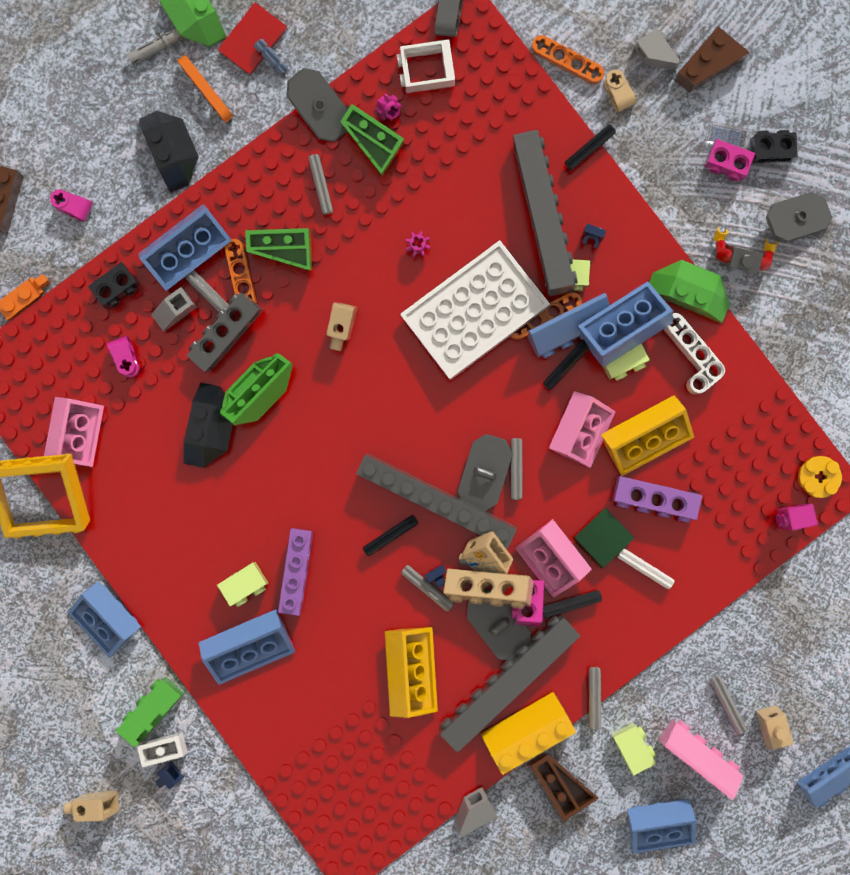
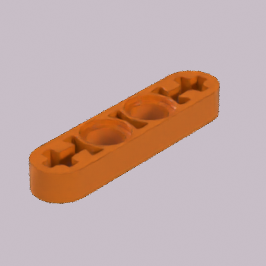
(565, 63)
(205, 88)
(245, 277)
(545, 317)

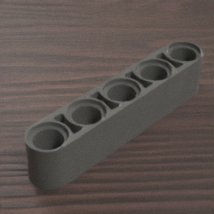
(448, 17)

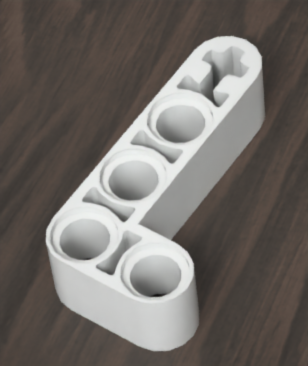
(690, 352)

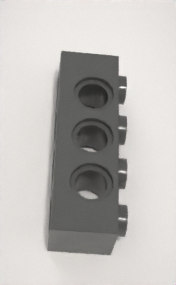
(198, 350)

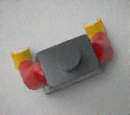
(743, 258)

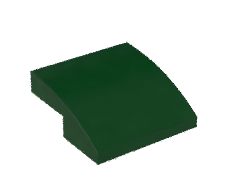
(603, 538)

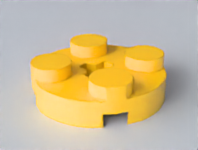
(832, 479)

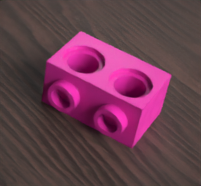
(730, 155)
(796, 517)
(536, 607)

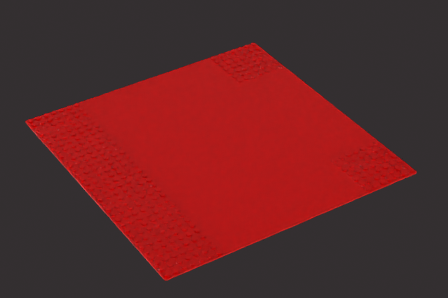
(168, 532)

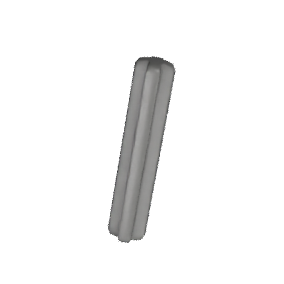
(320, 184)
(207, 291)
(516, 469)
(427, 588)
(594, 698)
(728, 704)

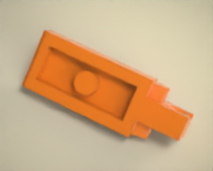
(23, 296)

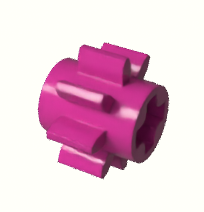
(388, 107)
(419, 237)

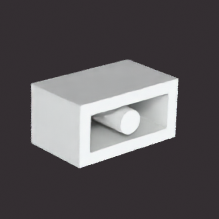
(162, 749)

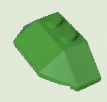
(195, 20)
(692, 289)
(256, 390)

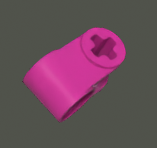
(73, 206)
(123, 353)

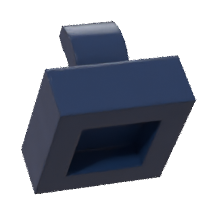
(595, 233)
(436, 574)
(169, 776)

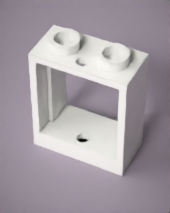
(426, 49)

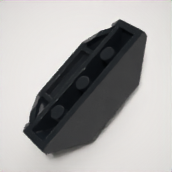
(170, 148)
(207, 430)

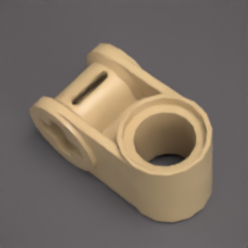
(620, 94)

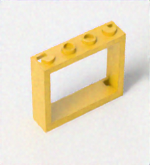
(44, 465)

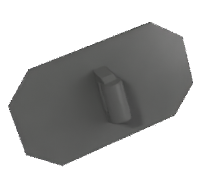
(317, 104)
(798, 217)
(485, 471)
(498, 628)

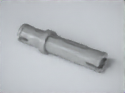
(164, 41)

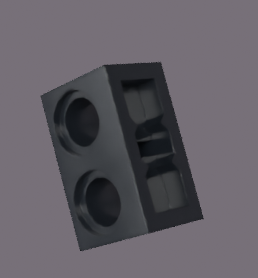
(775, 152)
(111, 281)

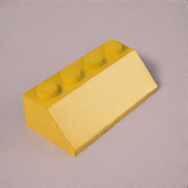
(648, 435)
(411, 672)
(528, 733)

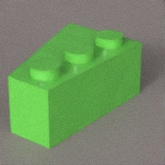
(372, 137)
(283, 245)
(149, 711)

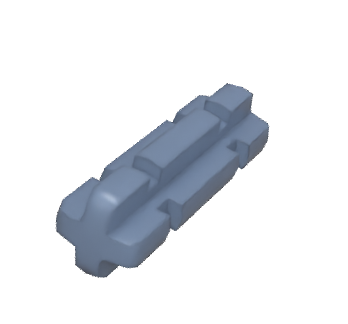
(271, 57)

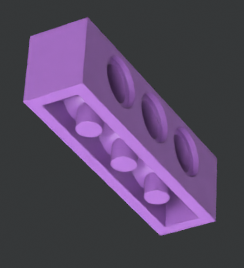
(689, 501)
(295, 571)

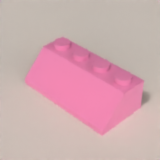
(701, 758)

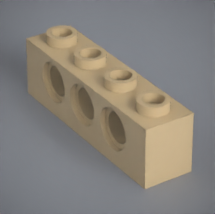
(458, 579)

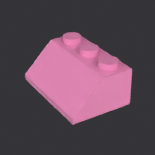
(581, 429)
(74, 430)
(553, 558)

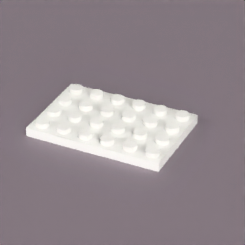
(475, 310)

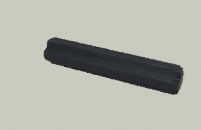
(590, 147)
(566, 365)
(390, 535)
(572, 604)

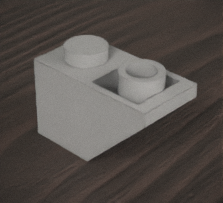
(656, 51)
(173, 309)
(474, 812)

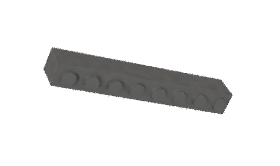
(543, 213)
(435, 499)
(508, 683)

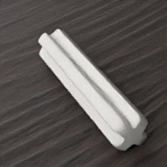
(646, 569)

